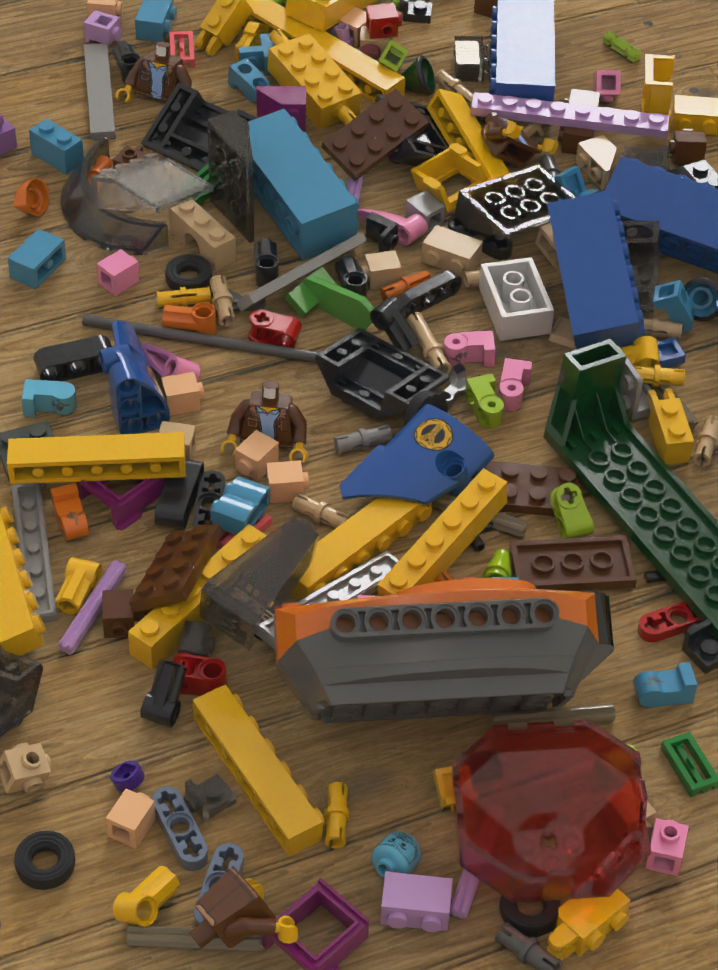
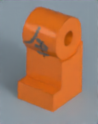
(69, 512)

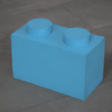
(155, 20)
(56, 146)
(36, 258)

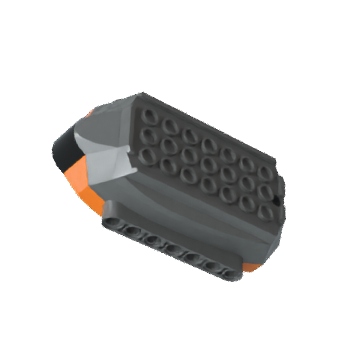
(442, 650)

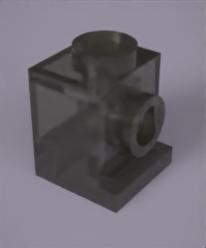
(197, 639)

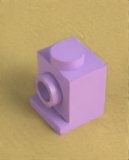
(102, 28)

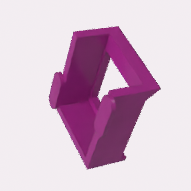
(128, 507)
(337, 950)

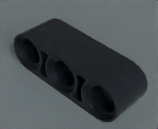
(71, 359)
(179, 497)

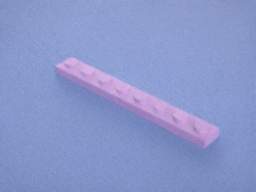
(571, 115)

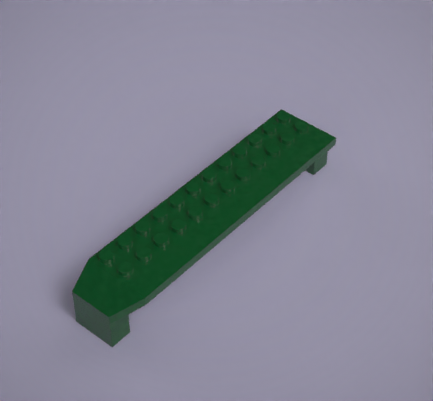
(630, 479)

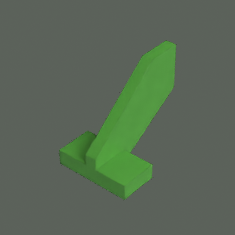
(325, 294)

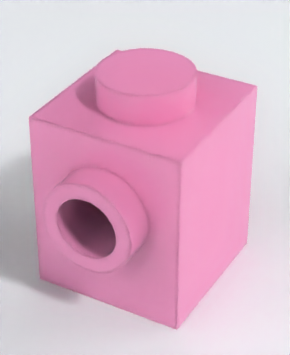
(608, 84)
(118, 272)
(667, 846)

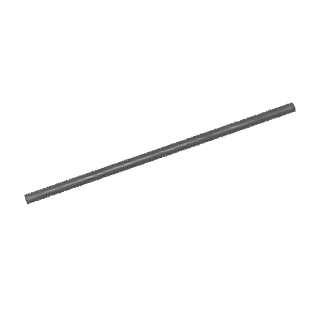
(206, 339)

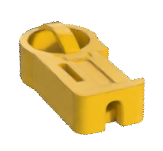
(250, 37)

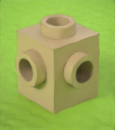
(24, 768)

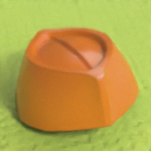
(32, 197)

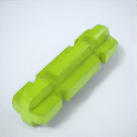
(622, 47)

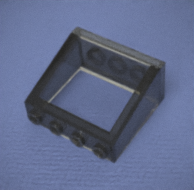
(248, 585)

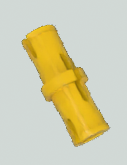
(183, 297)
(661, 376)
(336, 815)

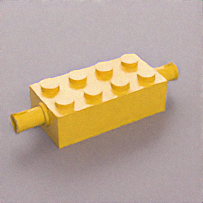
(329, 91)

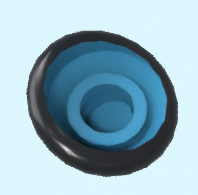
(703, 295)

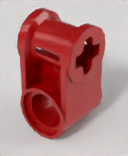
(275, 329)
(202, 673)

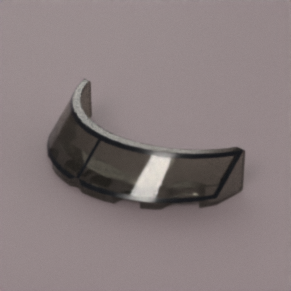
(107, 226)

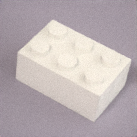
(516, 299)

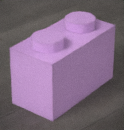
(416, 901)

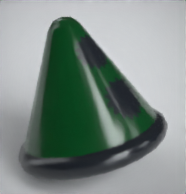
(420, 76)

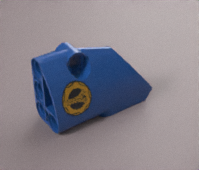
(134, 391)
(422, 461)

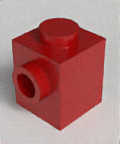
(382, 21)

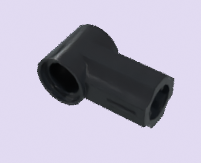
(125, 57)
(265, 261)
(351, 275)
(391, 319)
(163, 702)

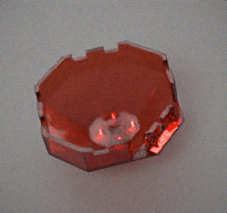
(550, 785)

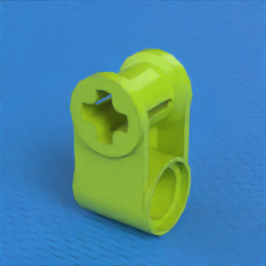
(571, 515)

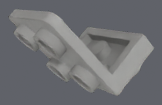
(634, 392)

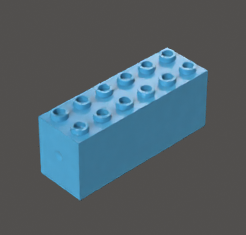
(299, 186)

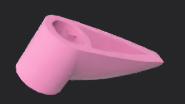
(408, 228)
(168, 363)

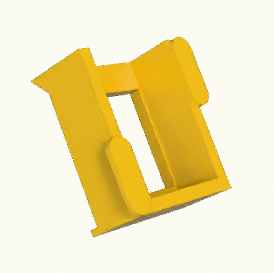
(657, 88)
(443, 166)

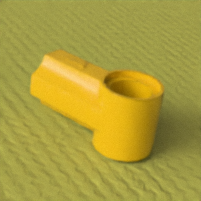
(643, 352)
(80, 578)
(142, 904)

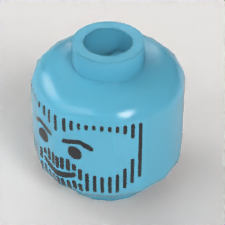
(396, 853)

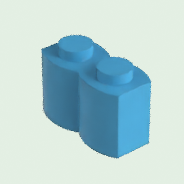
(240, 505)

